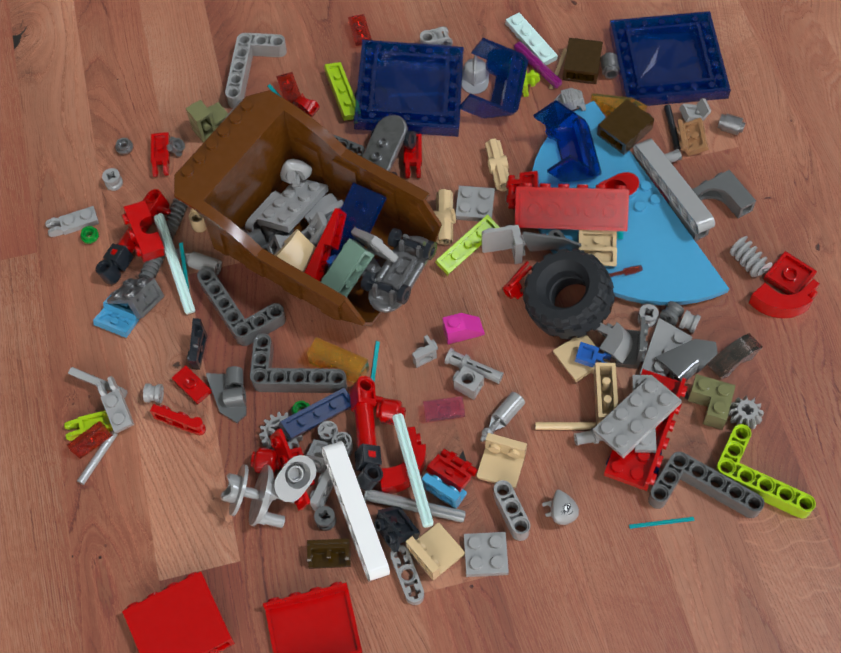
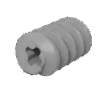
(749, 258)

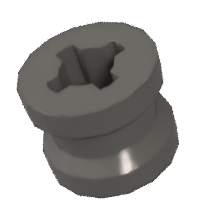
(672, 312)
(327, 522)

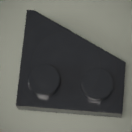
(197, 344)

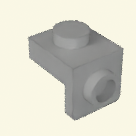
(692, 112)

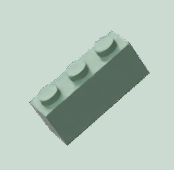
(347, 267)

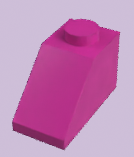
(461, 327)

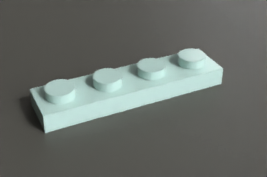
(531, 38)

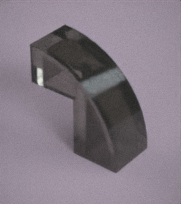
(737, 352)

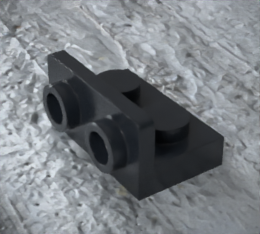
(395, 527)

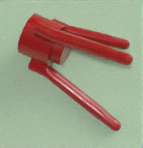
(513, 287)

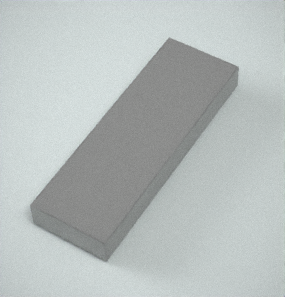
(93, 379)

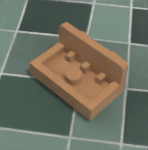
(692, 136)

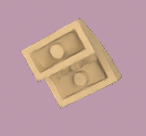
(600, 244)
(297, 250)
(567, 353)

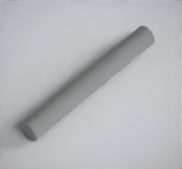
(96, 459)

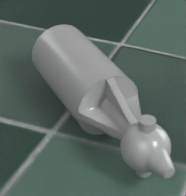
(199, 261)
(504, 414)

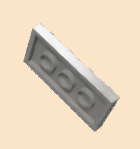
(292, 205)
(637, 416)

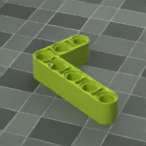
(757, 478)

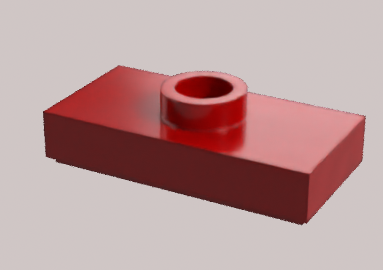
(191, 384)

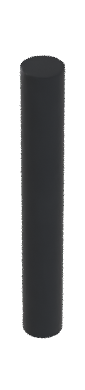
(672, 127)

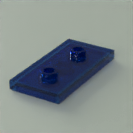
(362, 211)

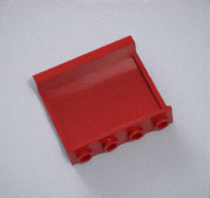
(179, 620)
(313, 621)

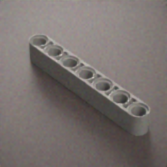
(674, 186)

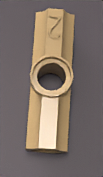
(497, 163)
(446, 215)

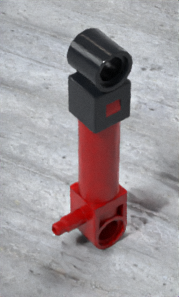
(120, 254)
(368, 454)

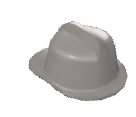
(475, 76)
(294, 478)

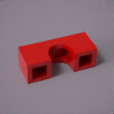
(147, 245)

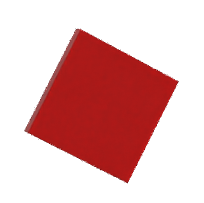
(789, 274)

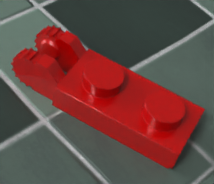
(159, 152)
(413, 157)

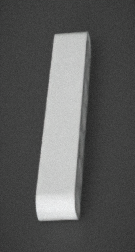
(355, 511)

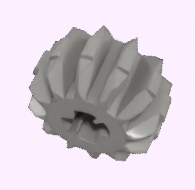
(746, 412)

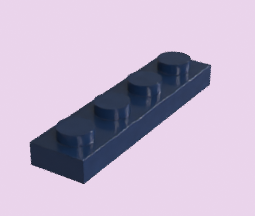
(315, 414)

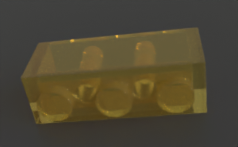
(333, 357)

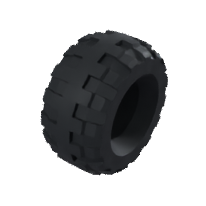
(555, 274)

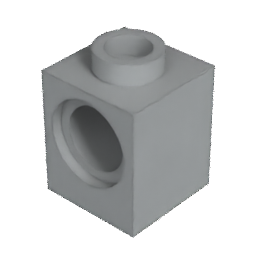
(471, 389)

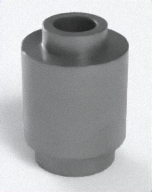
(609, 65)
(731, 124)

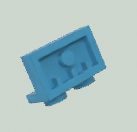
(441, 490)

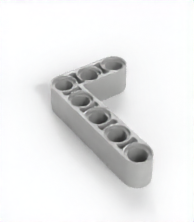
(246, 47)

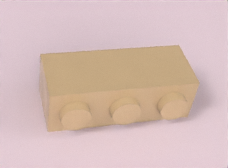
(605, 390)

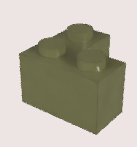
(205, 120)
(715, 396)

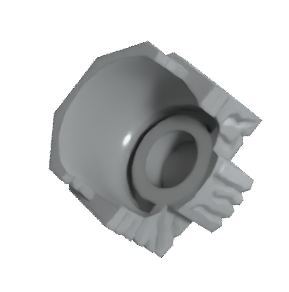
(572, 99)

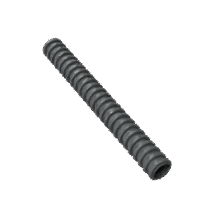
(173, 220)

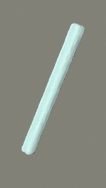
(174, 264)
(413, 471)

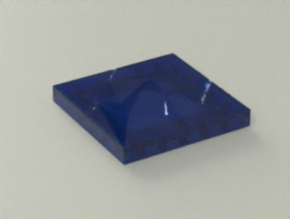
(669, 58)
(411, 82)

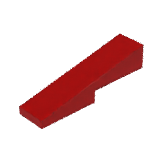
(329, 240)

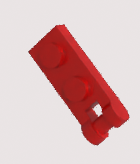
(178, 419)

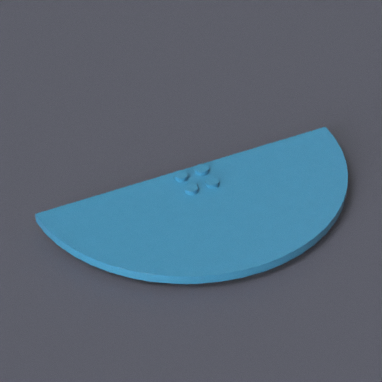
(655, 237)

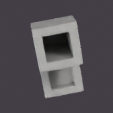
(617, 341)

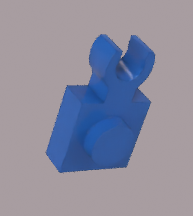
(589, 355)

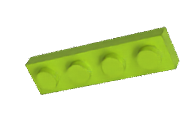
(341, 89)
(464, 246)

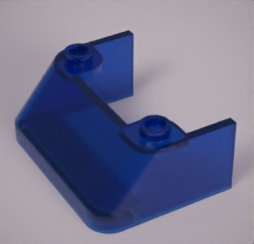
(510, 74)
(574, 143)

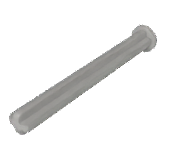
(410, 504)

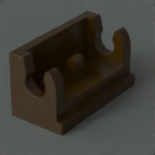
(329, 553)

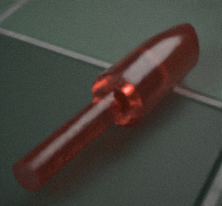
(627, 271)

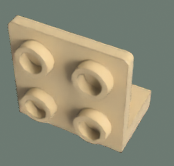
(502, 460)
(435, 550)

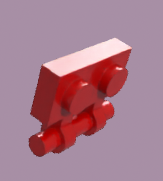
(525, 177)
(452, 469)

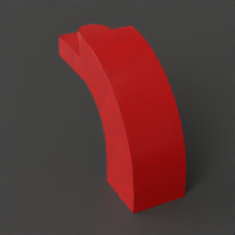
(783, 306)
(396, 478)

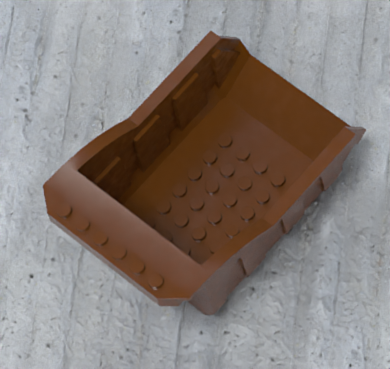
(243, 166)

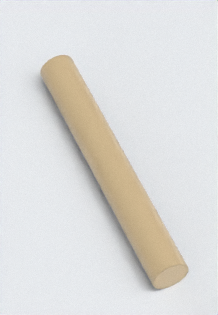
(564, 425)

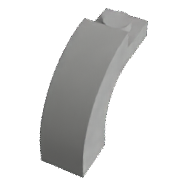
(312, 233)

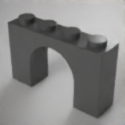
(726, 189)

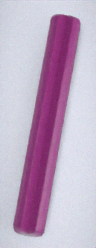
(538, 65)

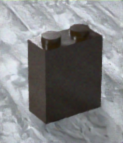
(582, 60)
(625, 126)

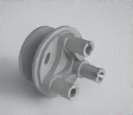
(260, 496)

